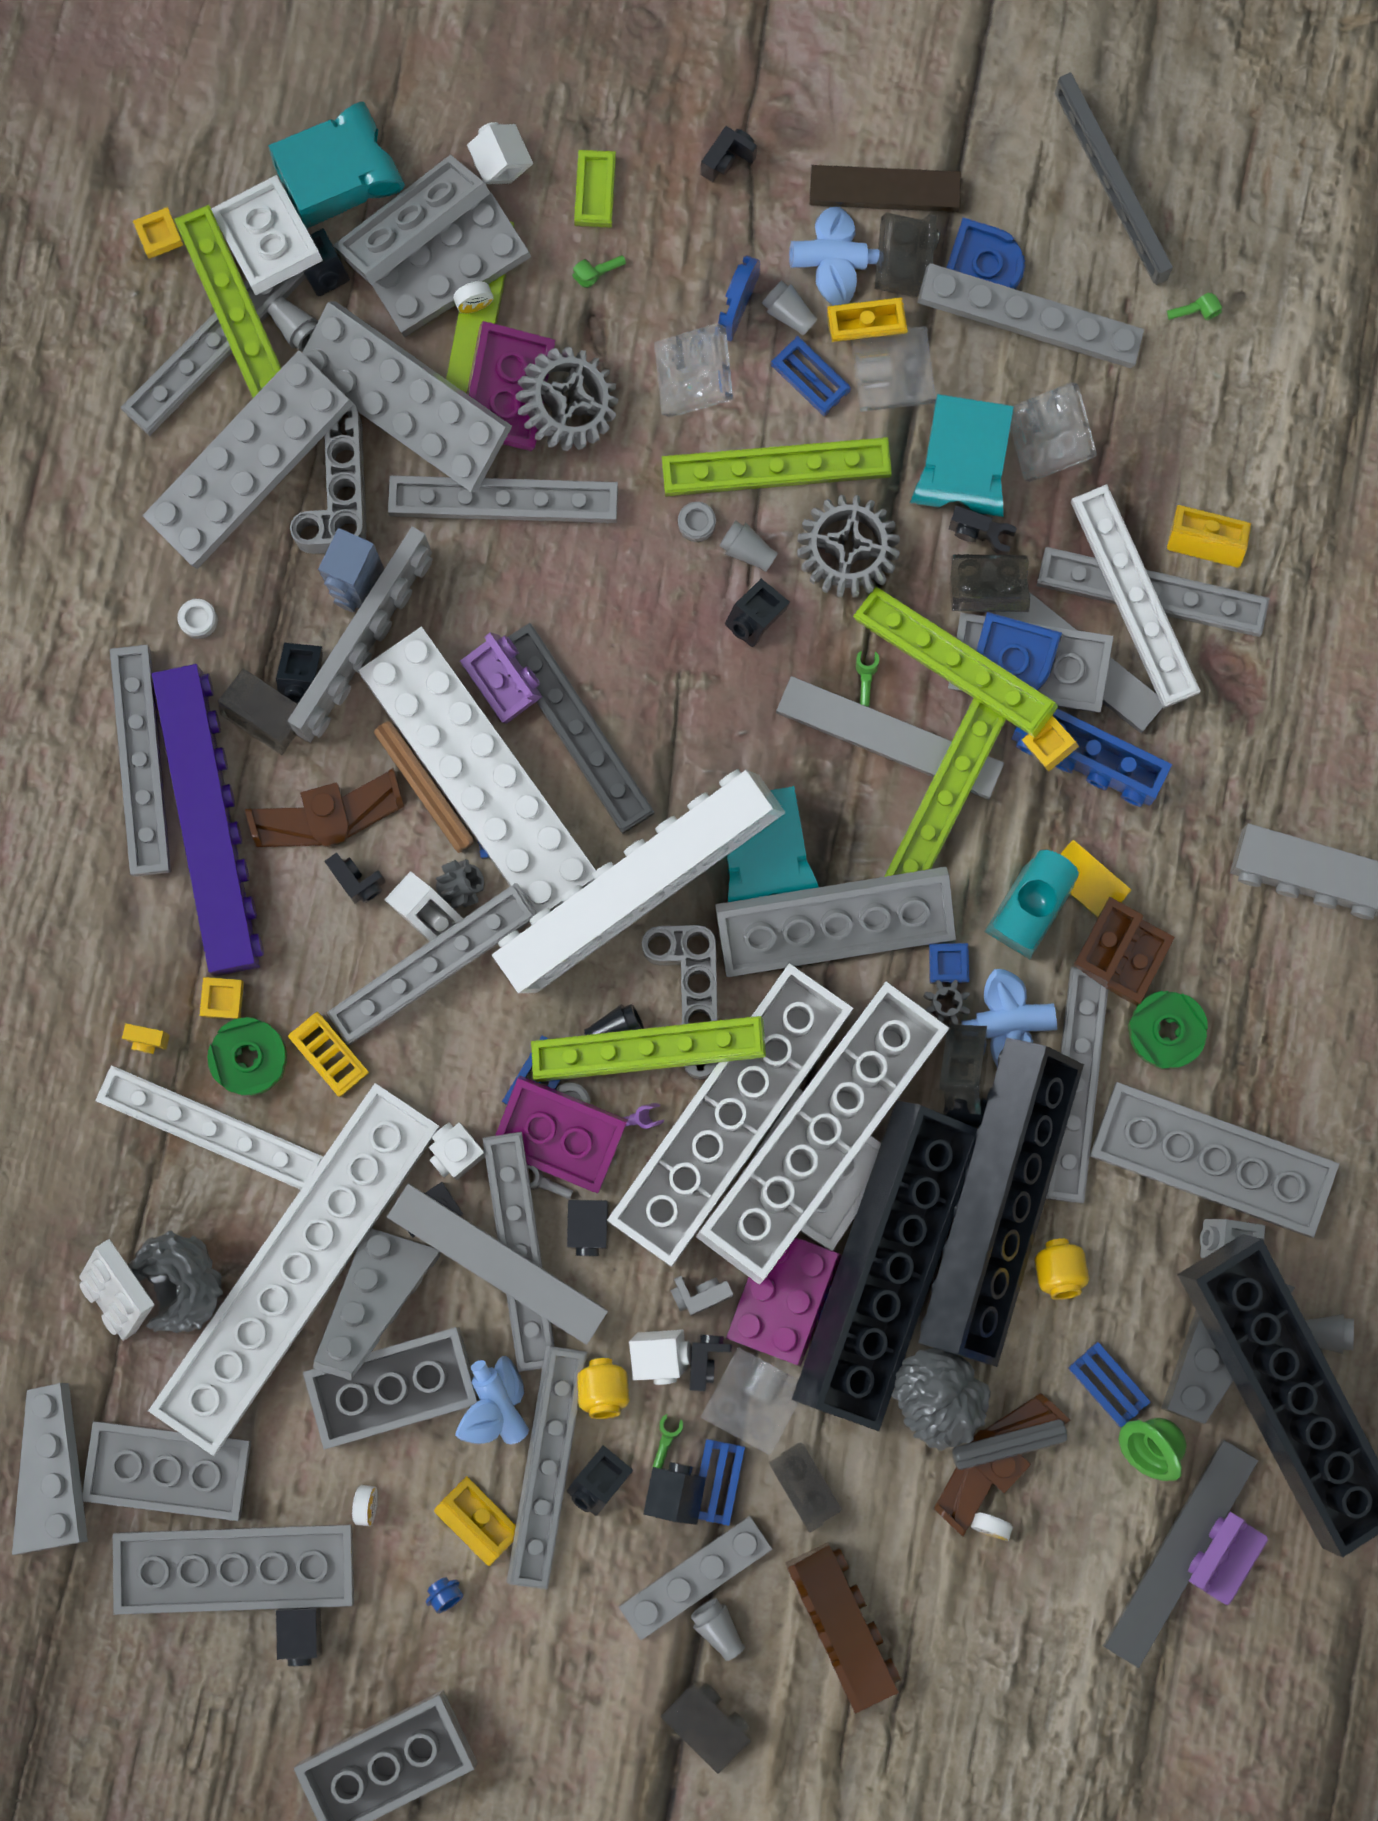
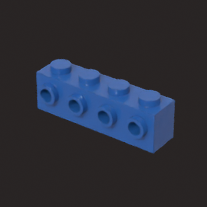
(1108, 761)

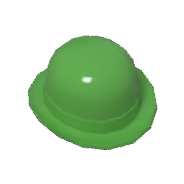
(1154, 1447)

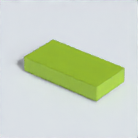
(595, 188)

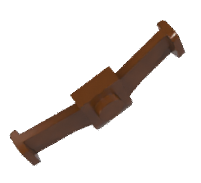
(326, 815)
(970, 1486)

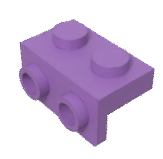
(501, 677)
(1227, 1559)

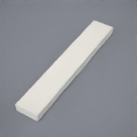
(1135, 596)
(207, 1128)

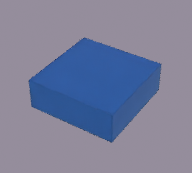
(949, 963)

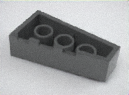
(1199, 1376)

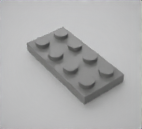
(411, 219)
(472, 249)
(1077, 670)
(164, 1472)

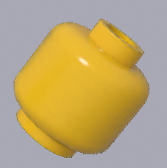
(1061, 1269)
(602, 1389)

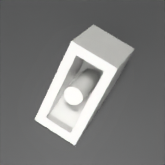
(422, 907)

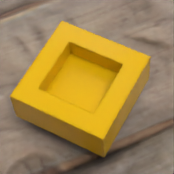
(158, 233)
(1051, 744)
(221, 998)
(145, 1039)

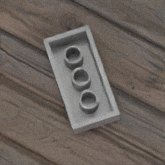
(393, 1388)
(387, 1763)

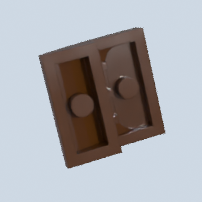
(1123, 951)

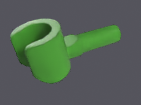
(587, 275)
(1206, 304)
(866, 677)
(665, 1442)

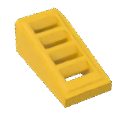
(309, 1026)

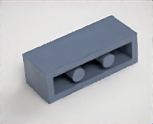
(350, 569)

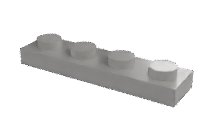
(695, 1577)

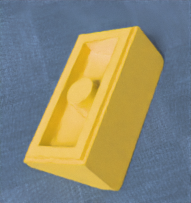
(866, 319)
(1209, 536)
(1094, 881)
(476, 1521)

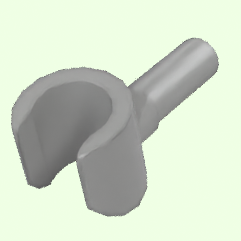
(545, 1183)

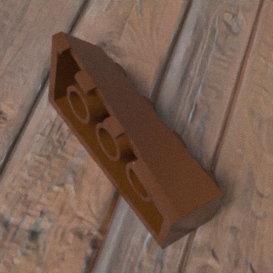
(842, 1627)

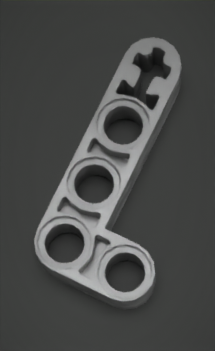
(337, 476)
(690, 965)

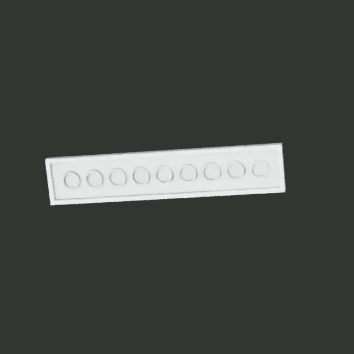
(294, 1270)

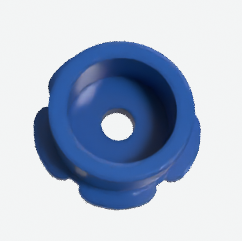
(444, 1594)

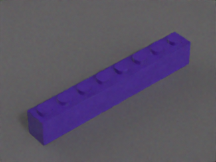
(206, 820)

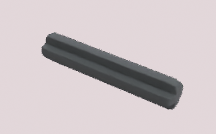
(1009, 1444)

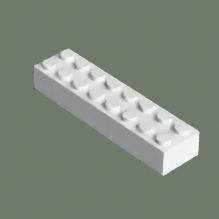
(477, 771)
(637, 882)
(729, 1119)
(822, 1133)

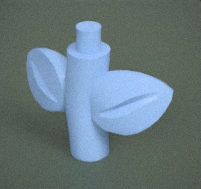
(834, 255)
(1009, 1013)
(495, 1413)

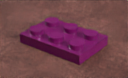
(495, 372)
(563, 1133)
(786, 1306)

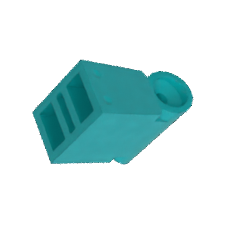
(335, 166)
(965, 455)
(773, 858)
(1033, 902)

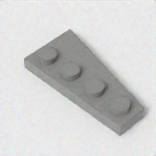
(374, 1291)
(49, 1476)

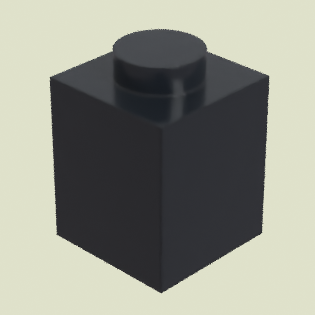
(587, 1226)
(675, 1494)
(298, 1635)

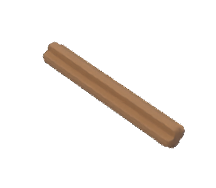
(423, 786)

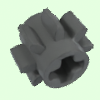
(460, 883)
(957, 1000)

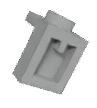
(1222, 1231)
(708, 1295)

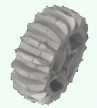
(538, 390)
(831, 543)

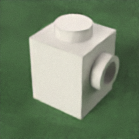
(499, 153)
(455, 1151)
(660, 1356)

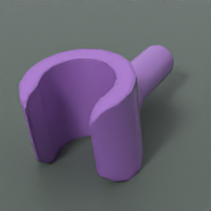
(642, 1117)

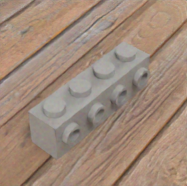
(1307, 869)

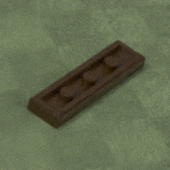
(885, 188)

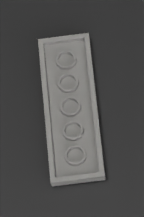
(406, 397)
(248, 459)
(367, 626)
(836, 921)
(1214, 1160)
(233, 1569)

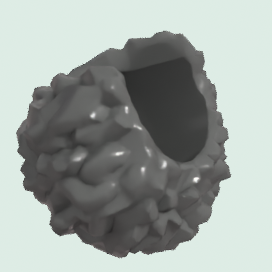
(181, 1279)
(941, 1398)

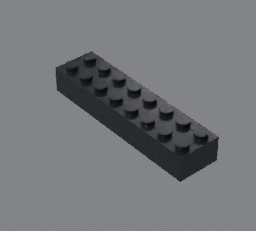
(1001, 1201)
(887, 1265)
(1288, 1390)

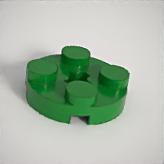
(1190, 1033)
(228, 1045)

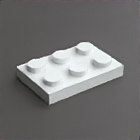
(266, 235)
(115, 1290)

